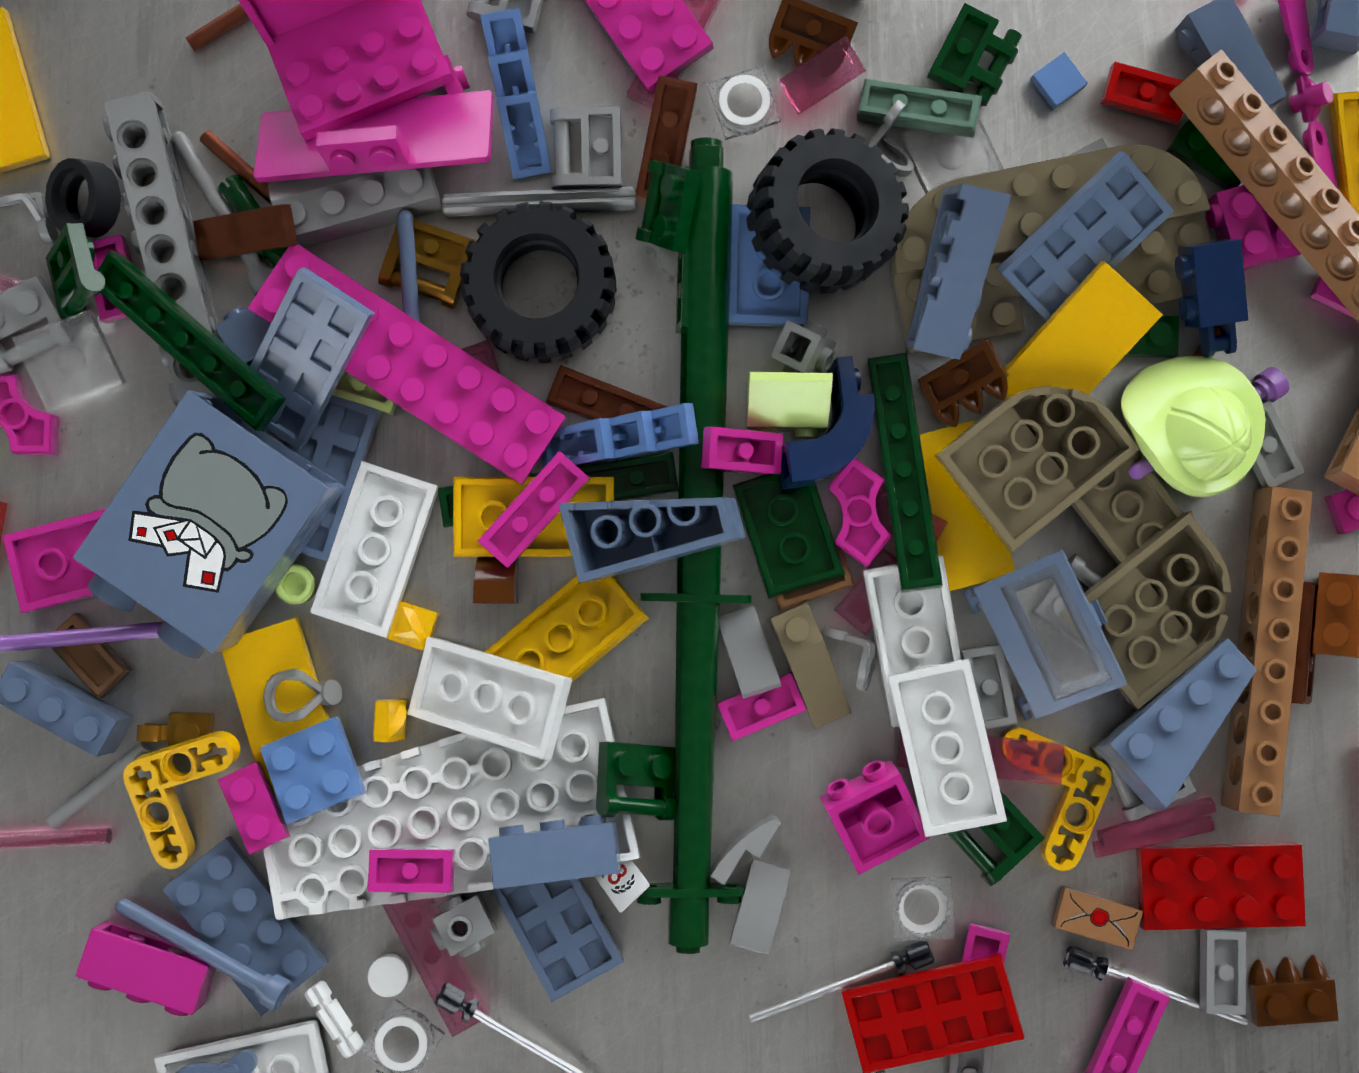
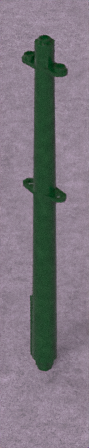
(704, 332)

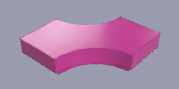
(26, 427)
(861, 529)

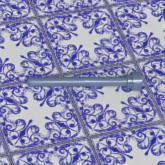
(408, 264)
(268, 988)

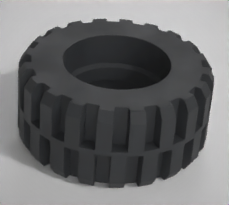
(854, 173)
(526, 232)

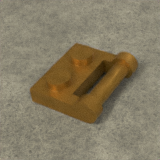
(434, 250)

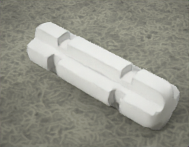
(334, 1019)

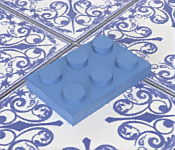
(755, 291)

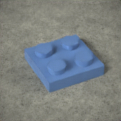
(312, 770)

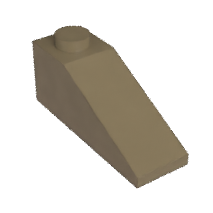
(810, 664)

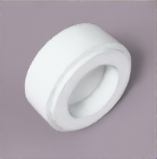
(389, 975)

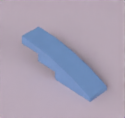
(516, 93)
(625, 436)

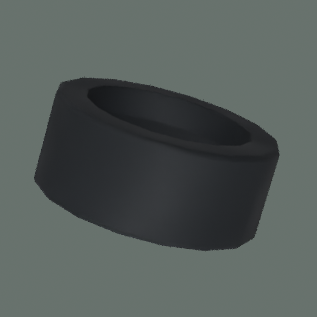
(103, 196)

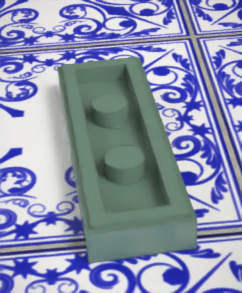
(924, 109)

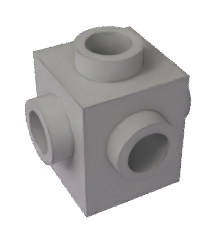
(804, 348)
(474, 914)

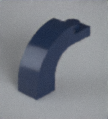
(851, 422)

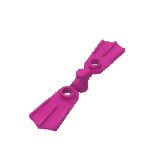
(1310, 95)

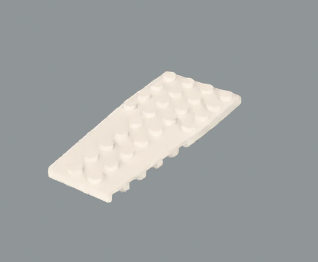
(441, 799)

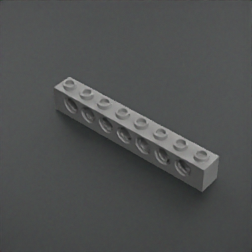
(124, 123)

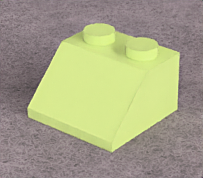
(788, 403)

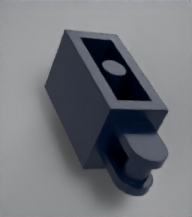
(1213, 292)

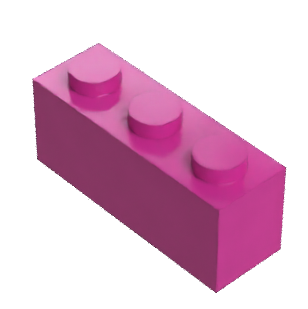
(145, 969)

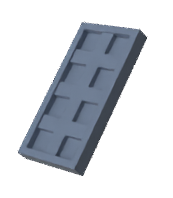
(1096, 224)
(308, 352)
(338, 448)
(235, 914)
(560, 933)

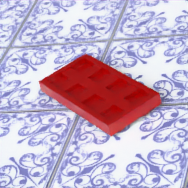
(1221, 886)
(932, 1013)

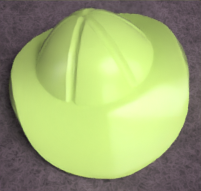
(1195, 423)

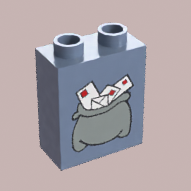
(206, 526)

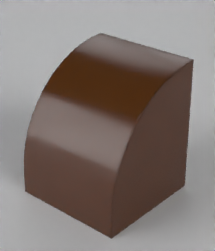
(495, 582)

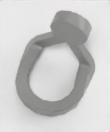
(888, 120)
(44, 225)
(868, 656)
(328, 693)

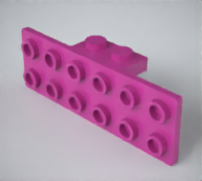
(402, 137)

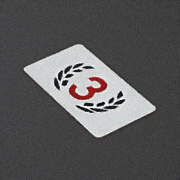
(625, 886)

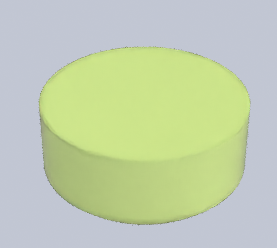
(297, 585)

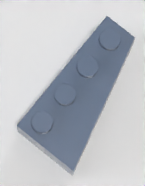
(956, 269)
(635, 534)
(1171, 731)

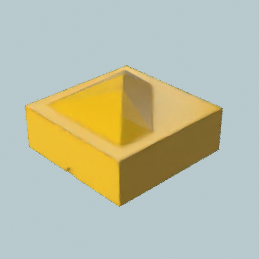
(413, 625)
(390, 720)

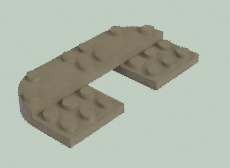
(1036, 195)
(1068, 450)

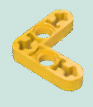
(1072, 774)
(164, 778)

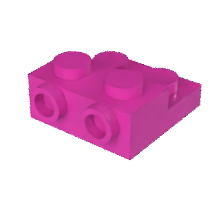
(1240, 216)
(873, 815)

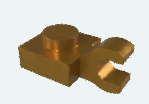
(180, 728)

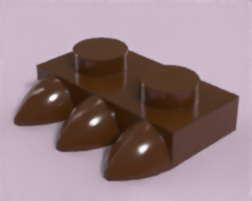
(807, 27)
(964, 381)
(1289, 996)

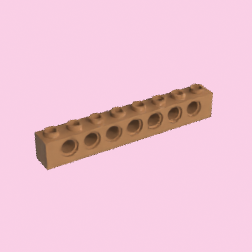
(1276, 172)
(1270, 644)

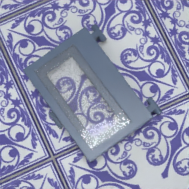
(1049, 635)

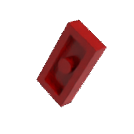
(1141, 93)

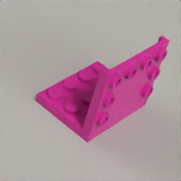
(348, 56)

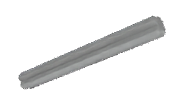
(576, 199)

